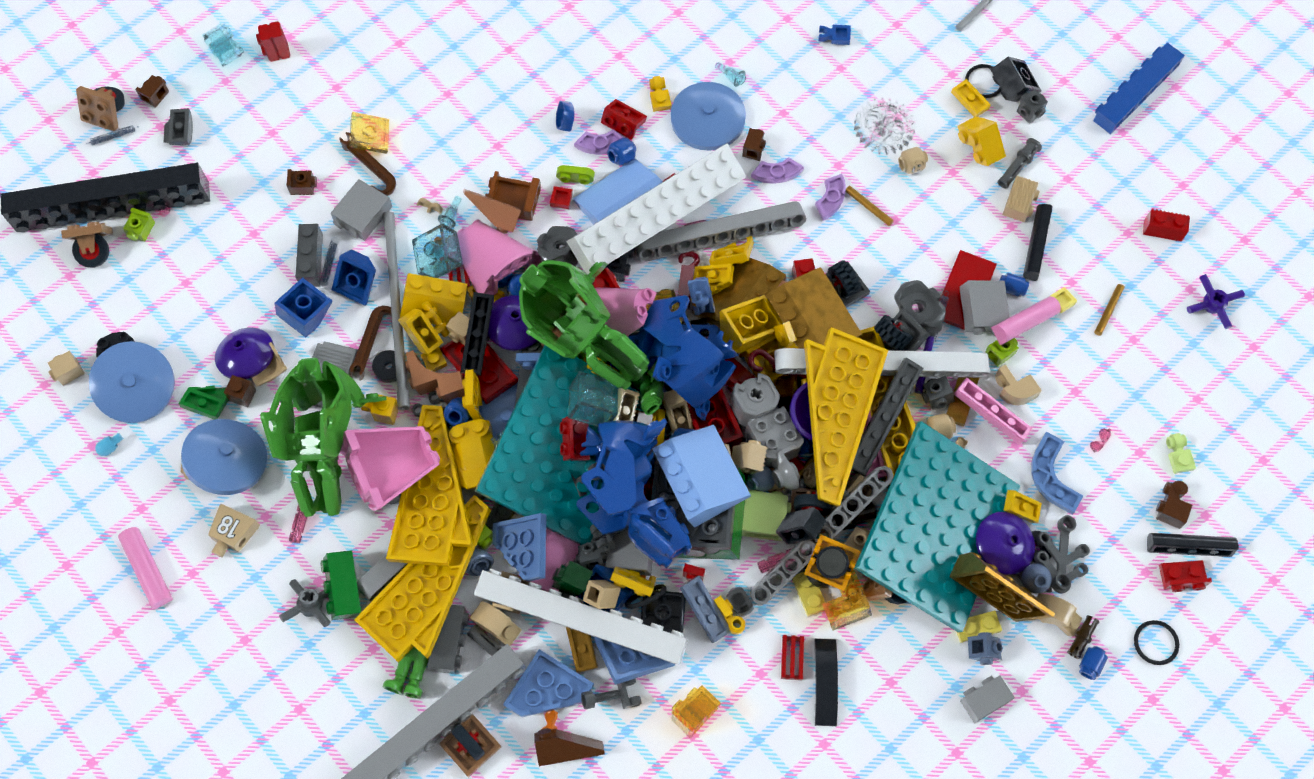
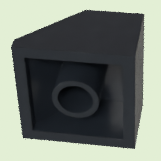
(1014, 78)

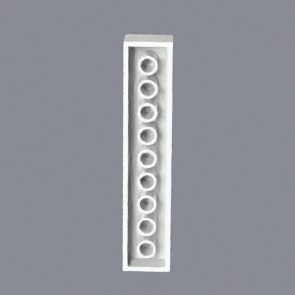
(657, 208)

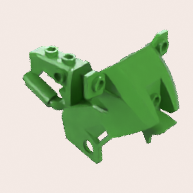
(546, 294)
(316, 435)

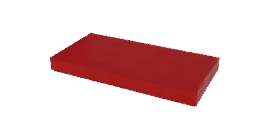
(965, 268)
(495, 375)

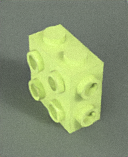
(764, 514)

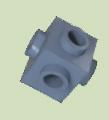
(985, 648)

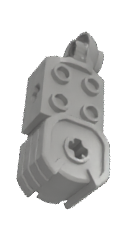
(757, 409)

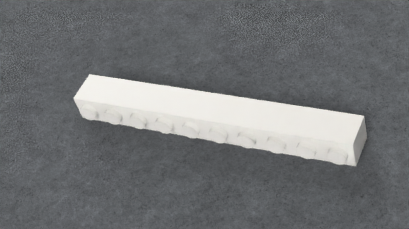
(581, 617)

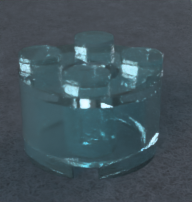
(222, 45)

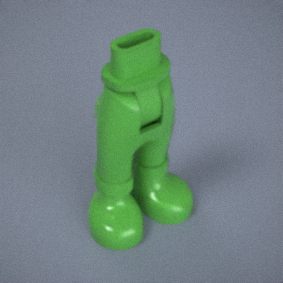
(650, 391)
(412, 688)

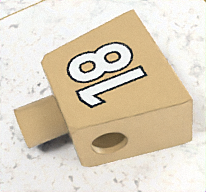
(231, 530)

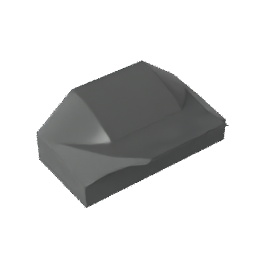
(179, 127)

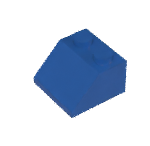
(303, 307)

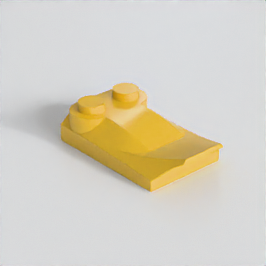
(471, 450)

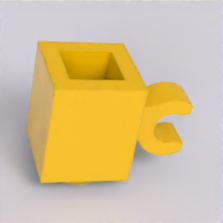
(383, 411)

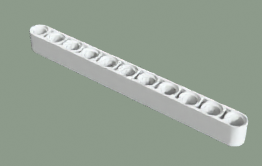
(934, 363)

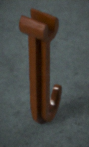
(373, 165)
(368, 340)

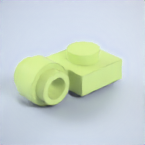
(1180, 459)

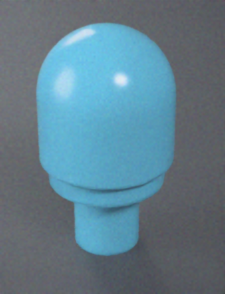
(108, 445)

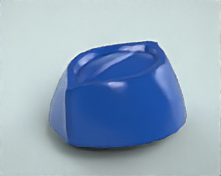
(565, 116)

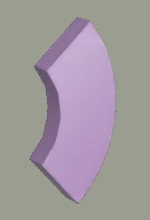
(595, 143)
(777, 172)
(833, 197)

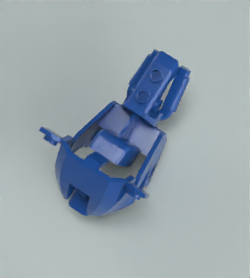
(685, 359)
(628, 463)

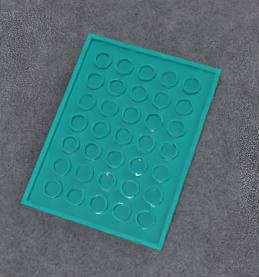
(527, 461)
(929, 522)

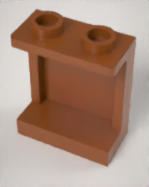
(516, 193)

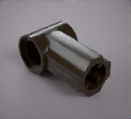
(866, 515)

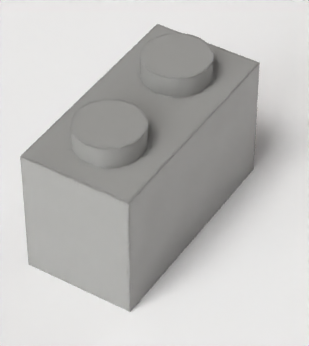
(986, 698)

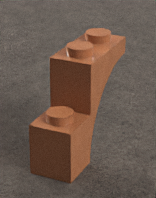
(424, 380)

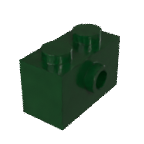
(571, 578)

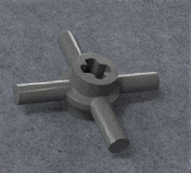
(308, 603)

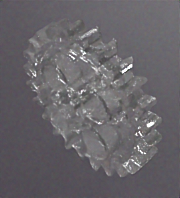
(884, 125)

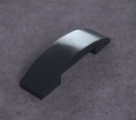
(826, 682)

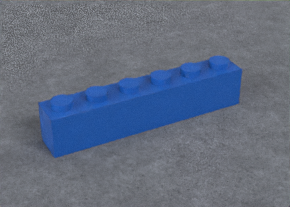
(1138, 88)

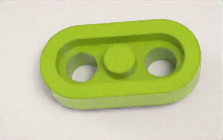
(575, 174)

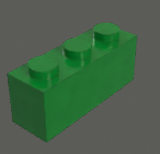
(340, 585)

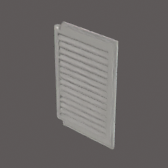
(336, 354)

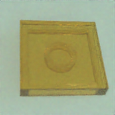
(369, 132)

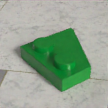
(204, 401)

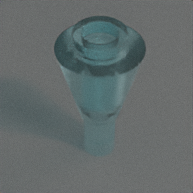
(734, 75)
(449, 215)

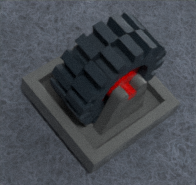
(847, 283)
(901, 332)

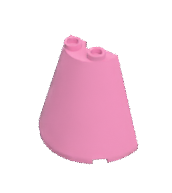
(492, 256)
(626, 307)
(387, 461)

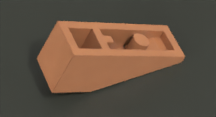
(497, 212)

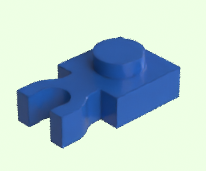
(837, 34)

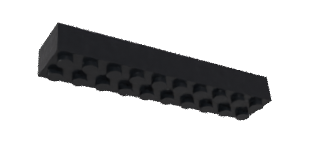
(105, 197)

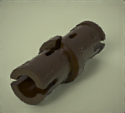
(1083, 637)

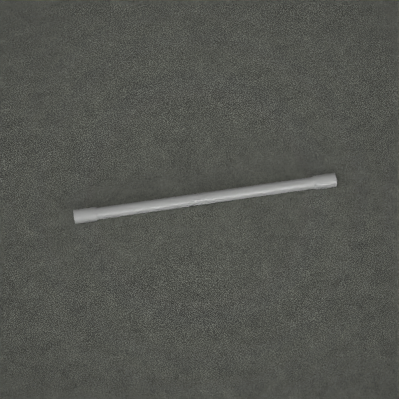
(402, 391)

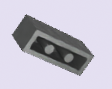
(309, 253)
(446, 651)

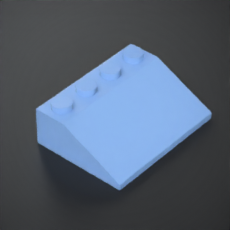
(616, 190)
(701, 474)

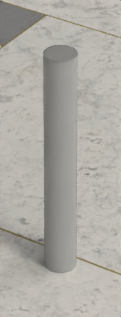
(970, 16)

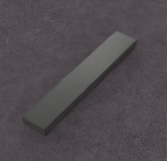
(886, 415)

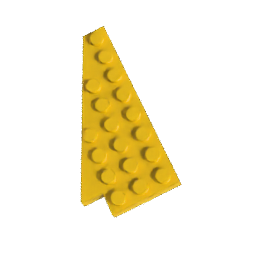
(840, 393)
(431, 510)
(420, 596)

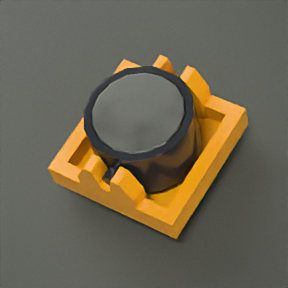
(832, 562)

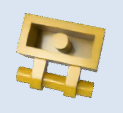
(420, 329)

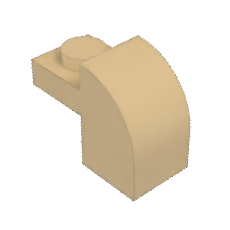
(1015, 391)
(1065, 614)
(495, 622)

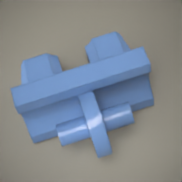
(701, 295)

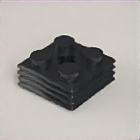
(674, 605)

